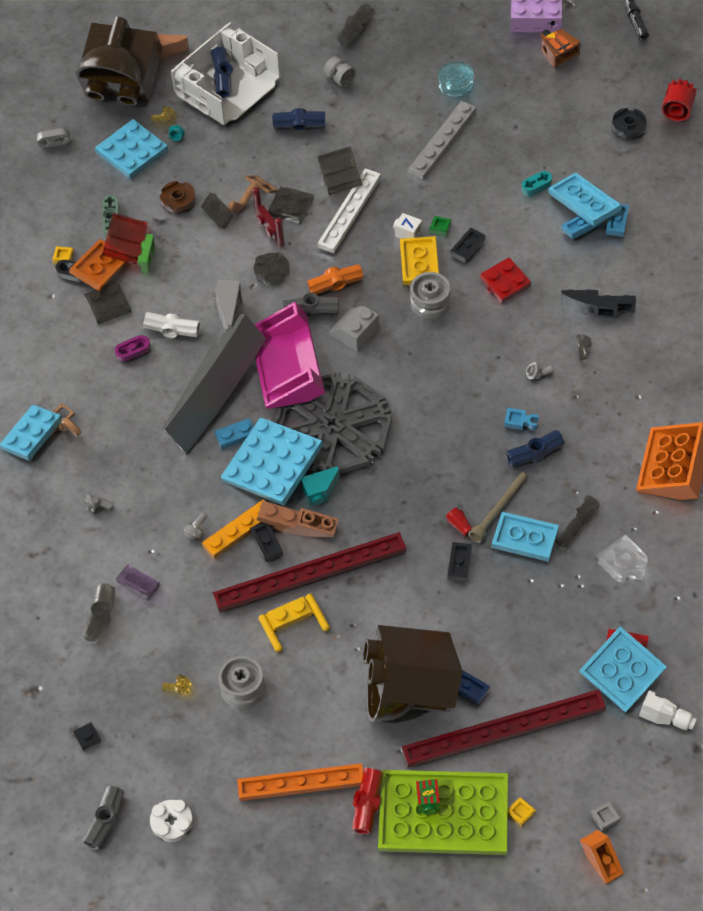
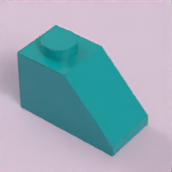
(320, 485)

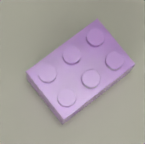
(536, 15)

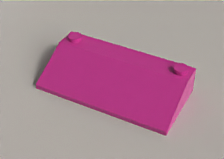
(288, 359)

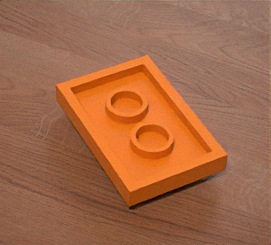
(96, 268)

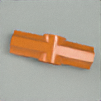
(335, 279)

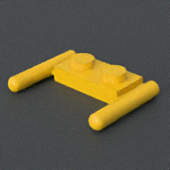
(291, 614)

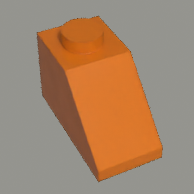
(602, 855)

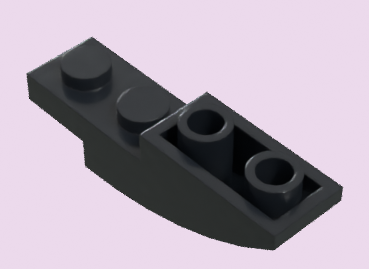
(591, 304)

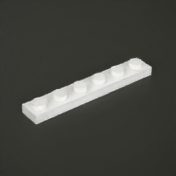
(349, 211)

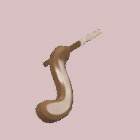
(235, 207)
(66, 424)

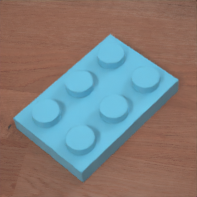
(30, 432)
(525, 536)

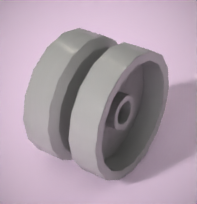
(430, 295)
(241, 682)

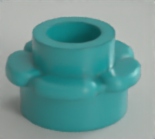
(176, 136)

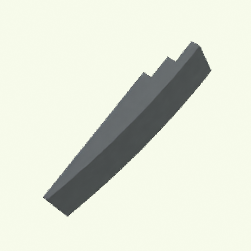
(213, 382)

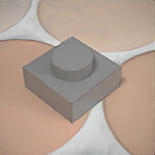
(605, 816)

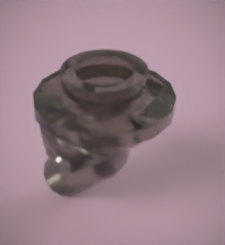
(583, 342)

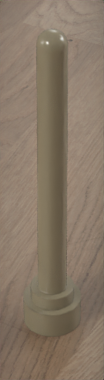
(478, 532)

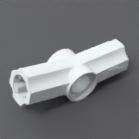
(171, 325)

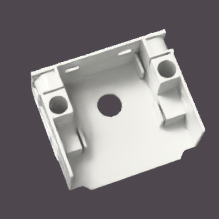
(251, 78)

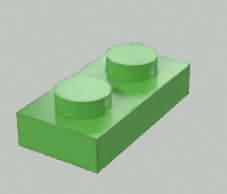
(147, 249)

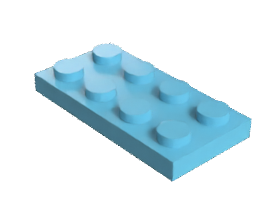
(584, 199)

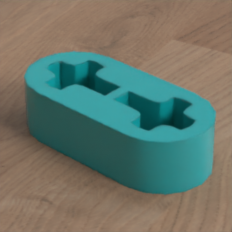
(536, 183)

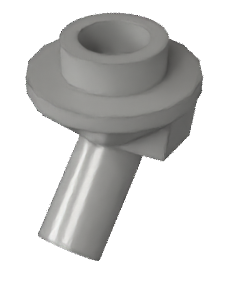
(534, 372)
(92, 503)
(193, 529)

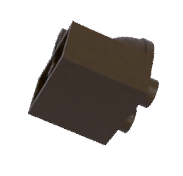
(119, 62)
(410, 672)

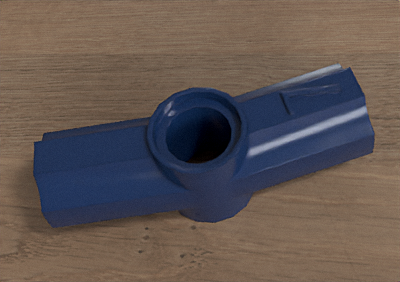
(222, 71)
(298, 119)
(527, 452)

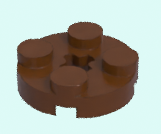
(177, 205)

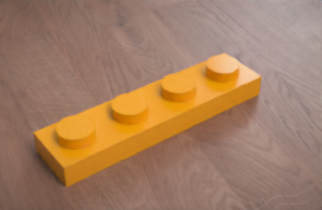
(232, 532)

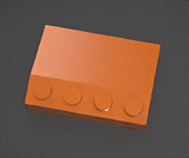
(673, 462)

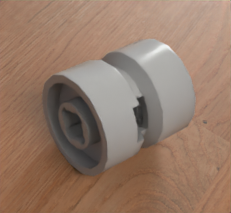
(339, 71)

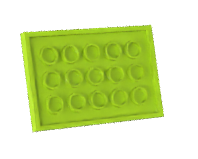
(469, 817)

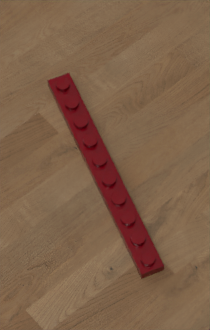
(309, 572)
(503, 728)

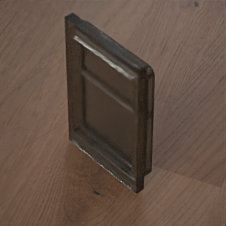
(339, 170)

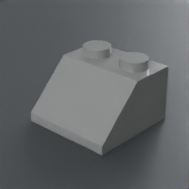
(356, 327)

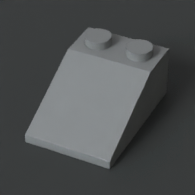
(228, 301)

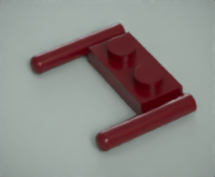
(273, 227)

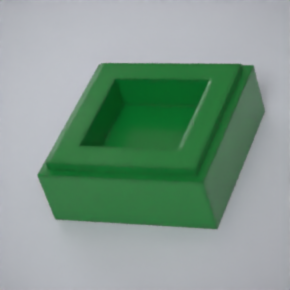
(440, 226)

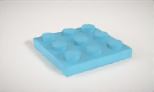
(131, 148)
(622, 669)

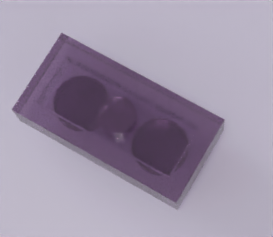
(138, 582)

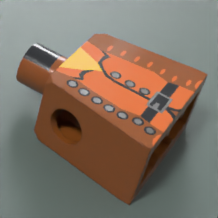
(559, 46)

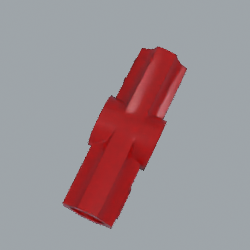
(366, 801)

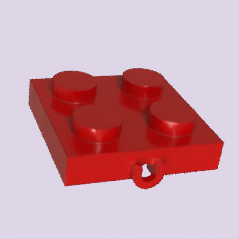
(505, 280)

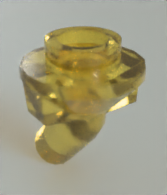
(167, 114)
(181, 685)

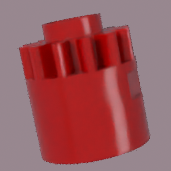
(678, 100)

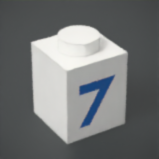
(407, 226)

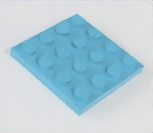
(272, 461)

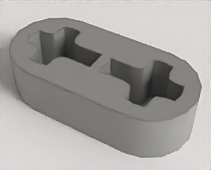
(53, 138)

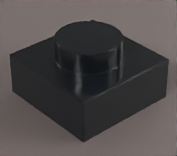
(87, 736)

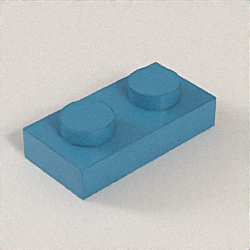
(617, 222)
(577, 227)
(233, 433)

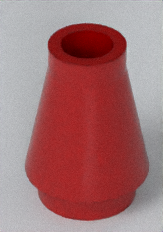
(459, 521)

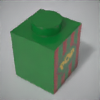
(428, 796)

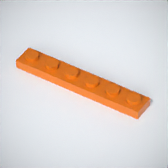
(300, 782)

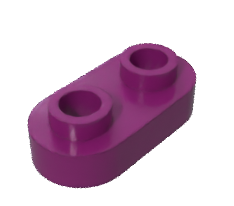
(131, 348)

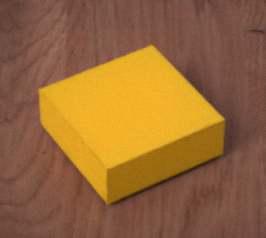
(62, 253)
(520, 811)

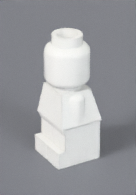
(663, 712)

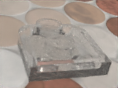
(623, 560)

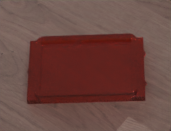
(124, 238)

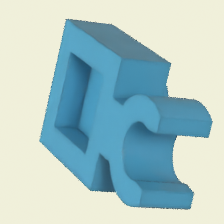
(518, 419)

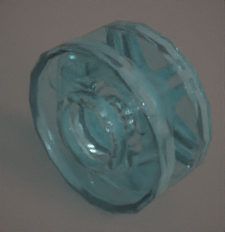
(456, 79)

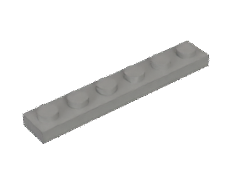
(442, 140)

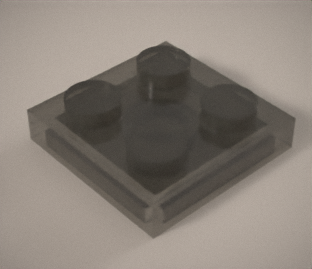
(291, 204)
(107, 303)

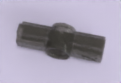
(355, 25)

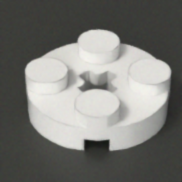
(174, 809)

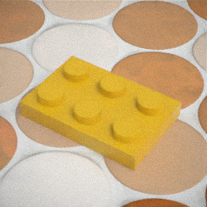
(418, 257)

